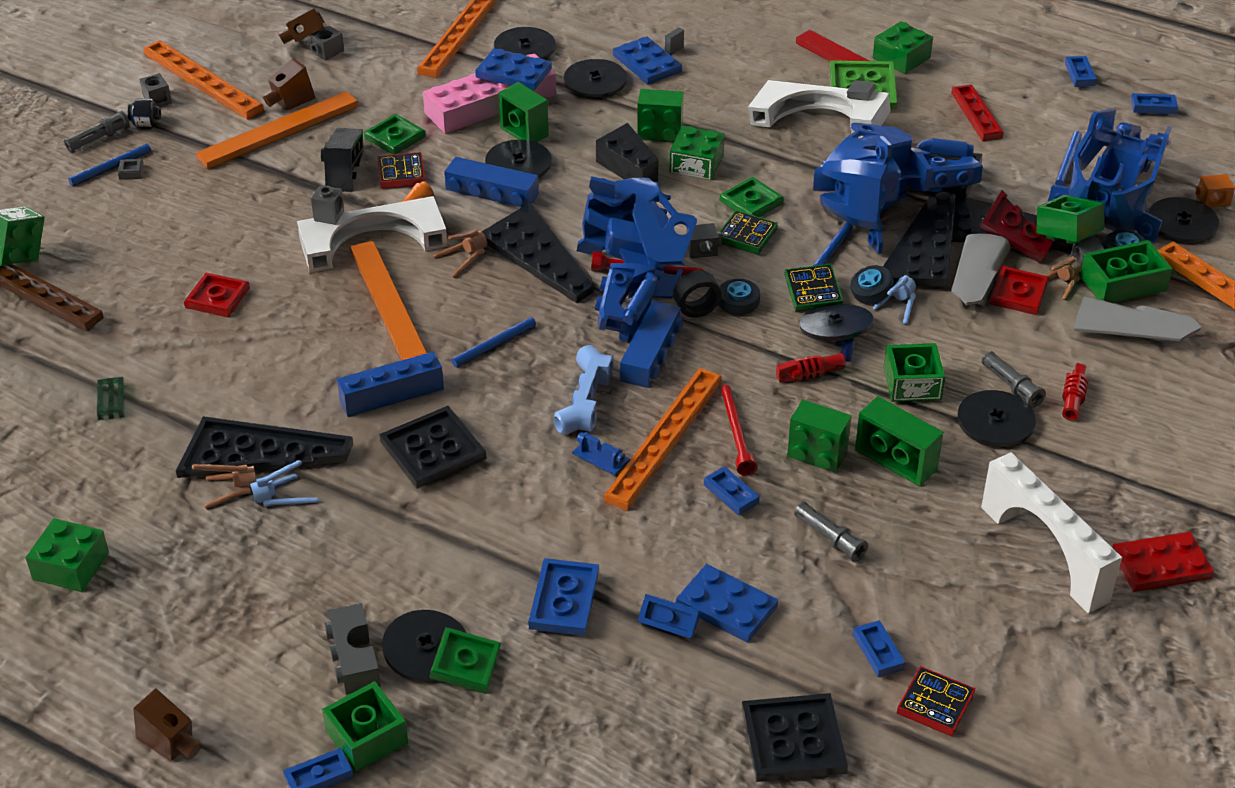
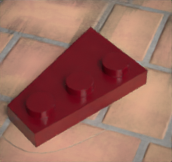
(1009, 222)

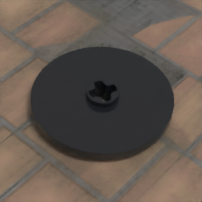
(526, 41)
(595, 78)
(520, 156)
(1185, 219)
(836, 322)
(996, 418)
(404, 640)

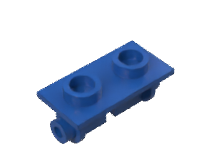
(601, 455)

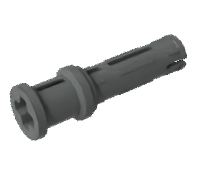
(106, 127)
(1020, 384)
(839, 537)

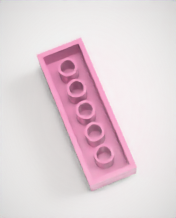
(472, 100)

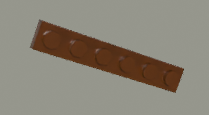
(49, 297)

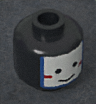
(144, 112)

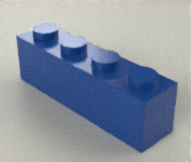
(491, 182)
(651, 344)
(390, 384)

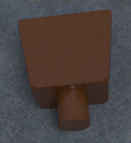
(311, 22)
(290, 86)
(164, 727)

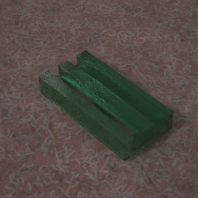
(111, 410)

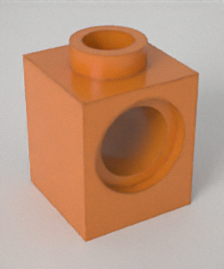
(1215, 190)

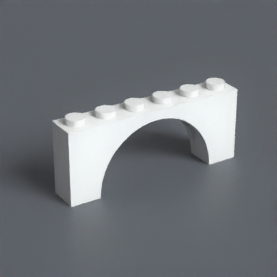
(783, 98)
(415, 218)
(1090, 558)

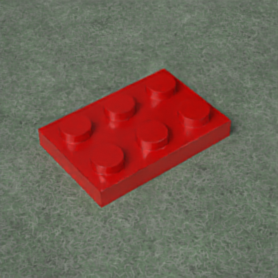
(1163, 561)

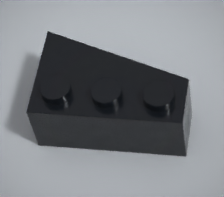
(626, 154)
(341, 156)

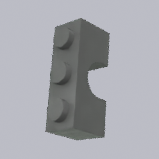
(348, 630)

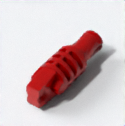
(809, 367)
(1074, 392)

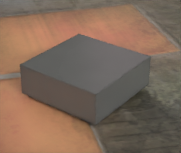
(674, 41)
(860, 90)
(131, 169)

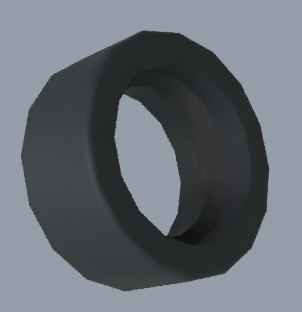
(690, 283)

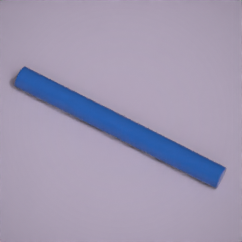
(1066, 164)
(105, 166)
(834, 244)
(493, 342)

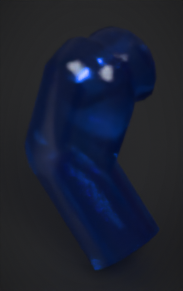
(847, 348)

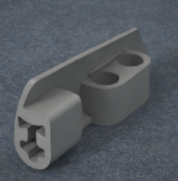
(979, 267)
(1143, 321)

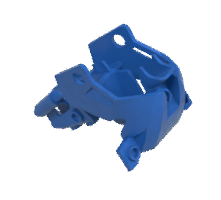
(1118, 172)
(875, 173)
(632, 227)

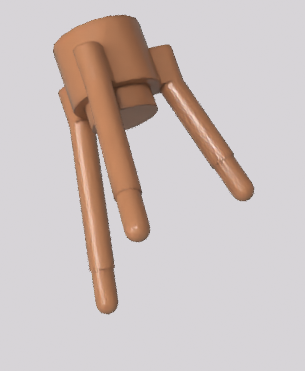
(474, 242)
(1067, 270)
(241, 476)

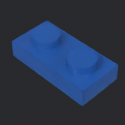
(1080, 71)
(1154, 103)
(731, 490)
(669, 616)
(879, 648)
(320, 771)

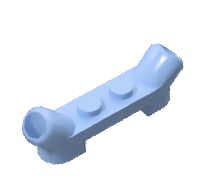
(582, 413)

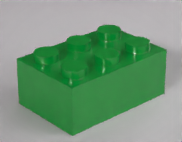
(1126, 272)
(898, 441)

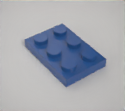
(647, 60)
(511, 68)
(564, 597)
(728, 602)

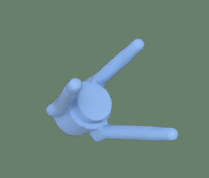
(901, 290)
(264, 488)

